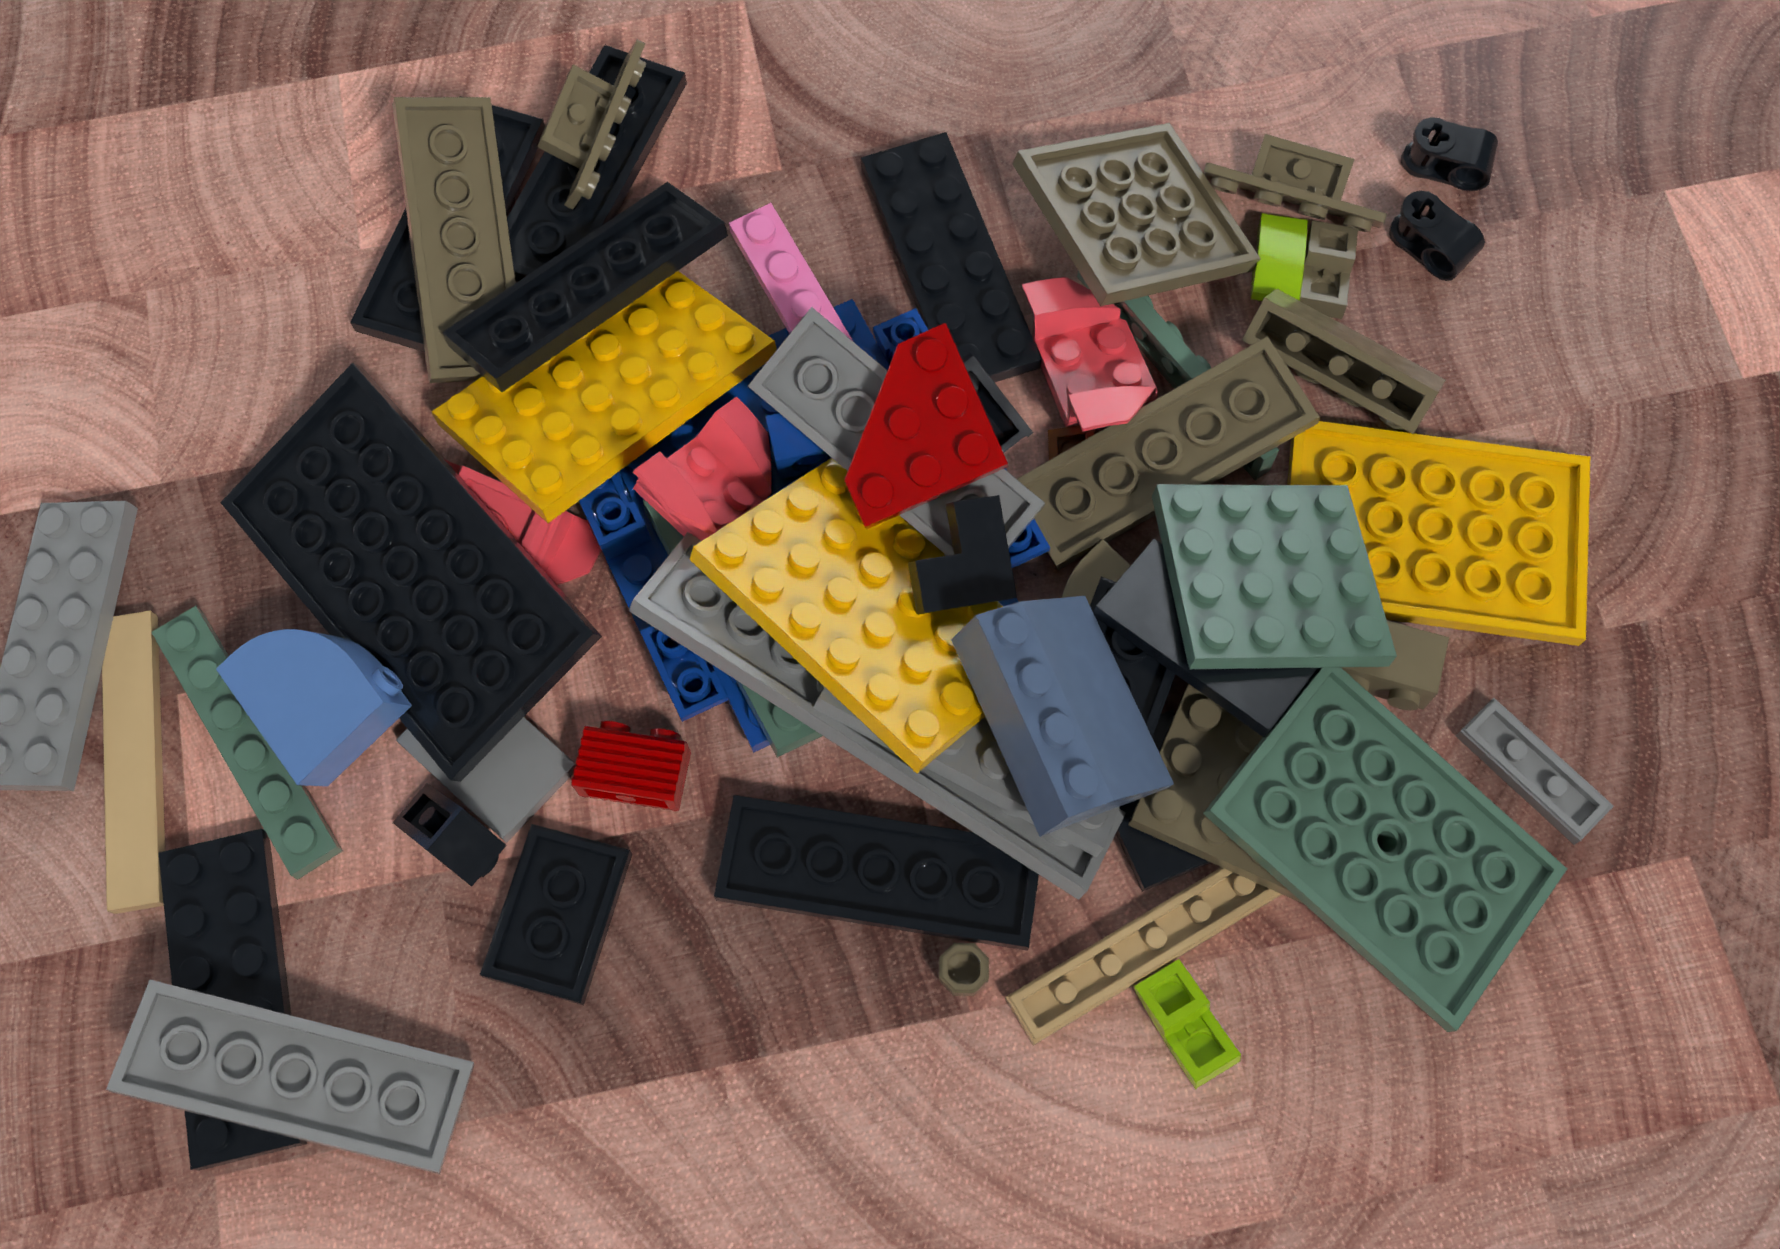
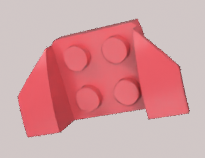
(1087, 355)
(712, 475)
(561, 548)

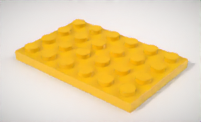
(606, 395)
(1462, 527)
(848, 610)

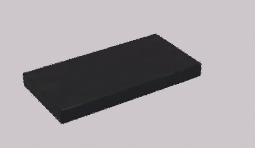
(1145, 614)

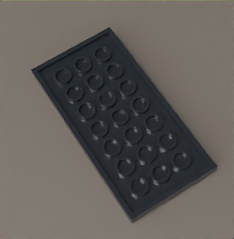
(410, 569)

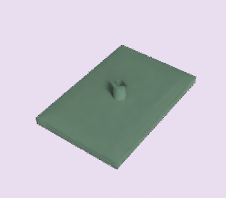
(1387, 844)

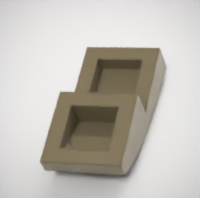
(1328, 267)

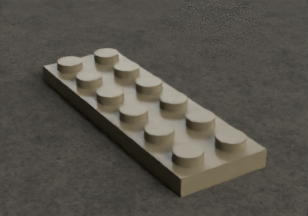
(452, 217)
(1177, 439)

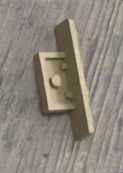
(584, 117)
(1300, 177)

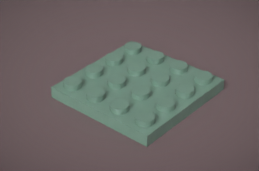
(1271, 577)

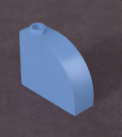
(314, 699)

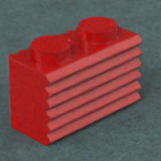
(632, 766)

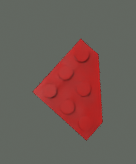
(922, 432)

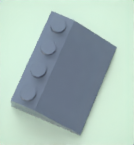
(1060, 710)

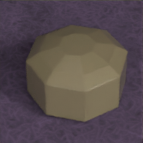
(963, 969)

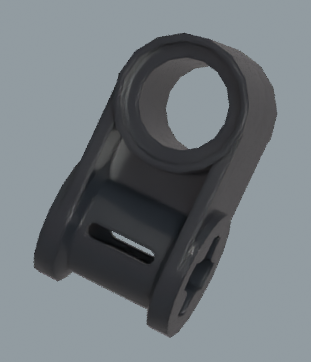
(1455, 154)
(1439, 239)

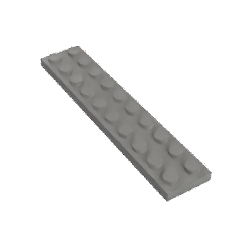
(710, 624)

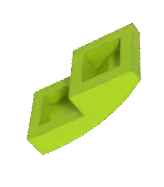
(1282, 255)
(1187, 1024)

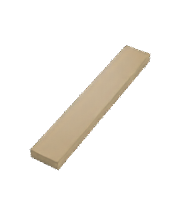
(133, 764)
(1135, 952)

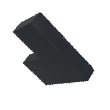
(980, 563)

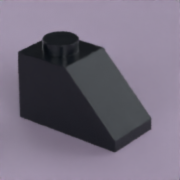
(450, 834)

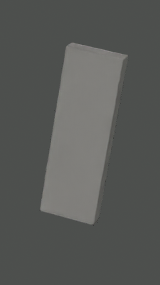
(1534, 771)

